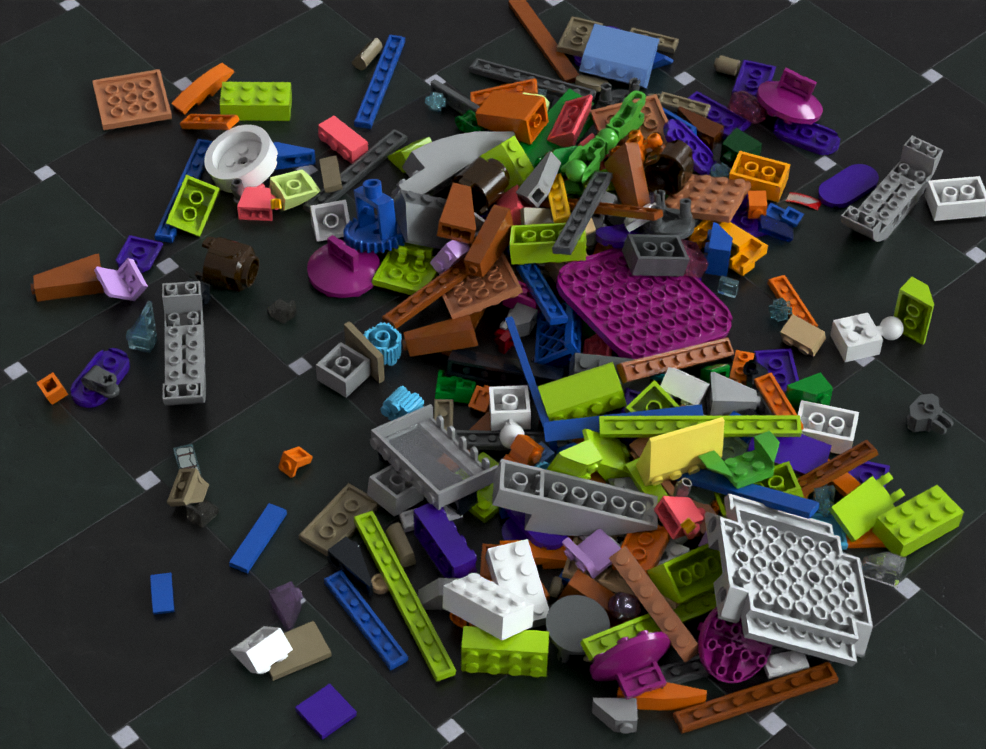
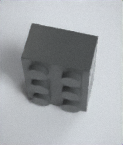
(655, 255)

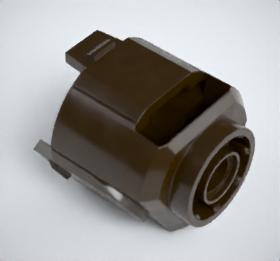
(669, 167)
(487, 182)
(228, 264)

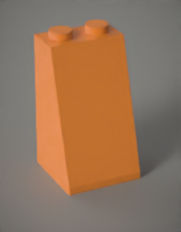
(514, 112)

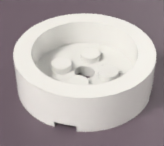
(241, 145)

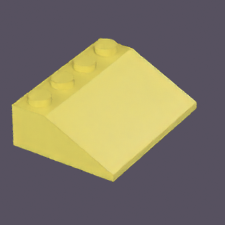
(678, 451)

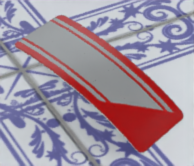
(804, 200)

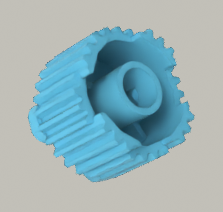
(387, 341)
(401, 403)

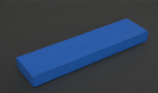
(258, 538)

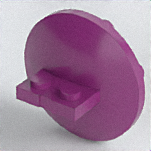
(790, 98)
(341, 269)
(727, 652)
(633, 663)

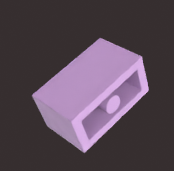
(449, 255)

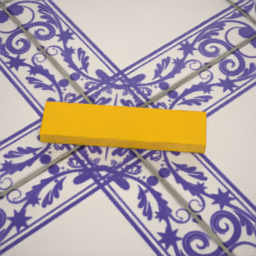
(559, 201)

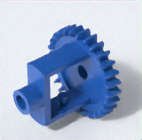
(373, 231)

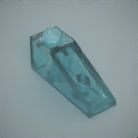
(143, 332)

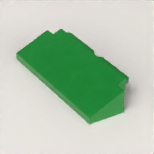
(540, 144)

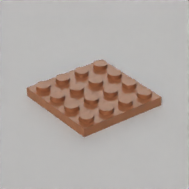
(131, 99)
(653, 119)
(711, 197)
(479, 293)

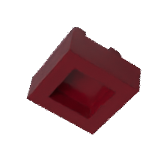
(503, 340)

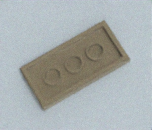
(337, 519)

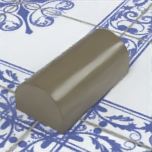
(367, 54)
(400, 545)

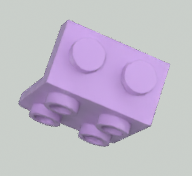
(122, 283)
(592, 553)

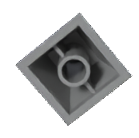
(728, 396)

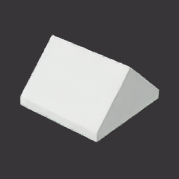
(329, 219)

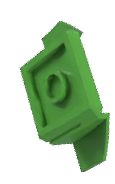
(749, 466)

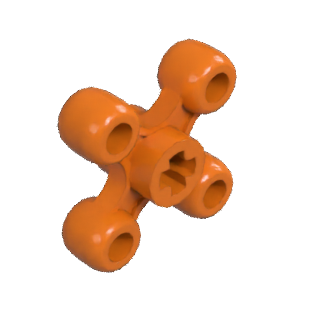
(635, 136)

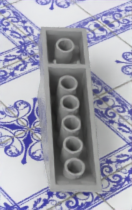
(439, 162)
(571, 504)

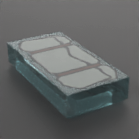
(186, 457)

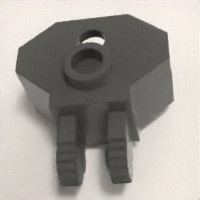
(928, 415)

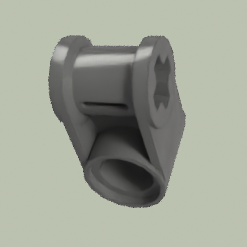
(101, 382)

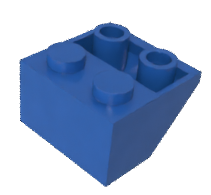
(718, 250)

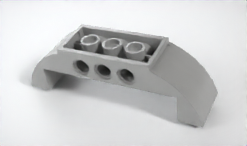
(896, 193)
(184, 344)

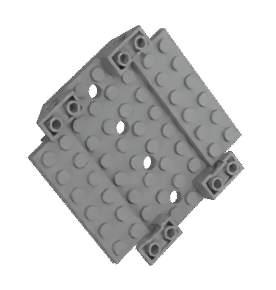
(789, 581)

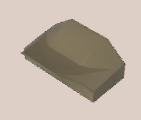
(187, 488)

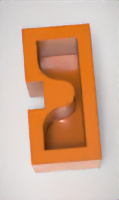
(524, 451)

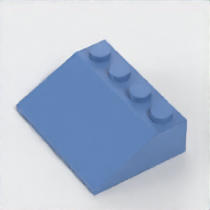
(619, 55)

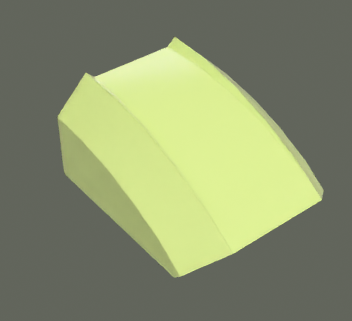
(293, 188)

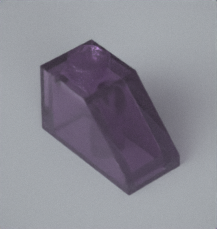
(286, 604)

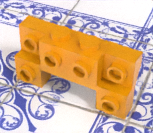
(744, 249)

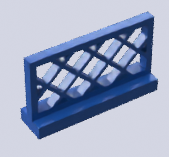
(570, 340)

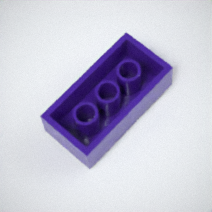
(443, 542)

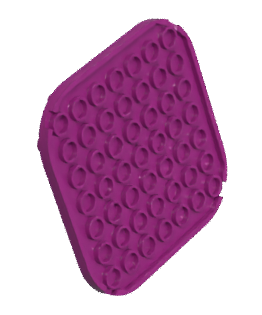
(641, 312)

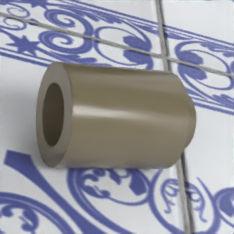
(727, 65)

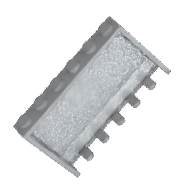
(432, 457)

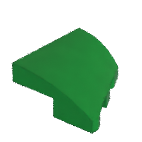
(454, 388)

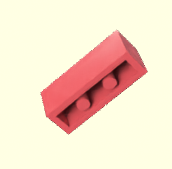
(342, 139)

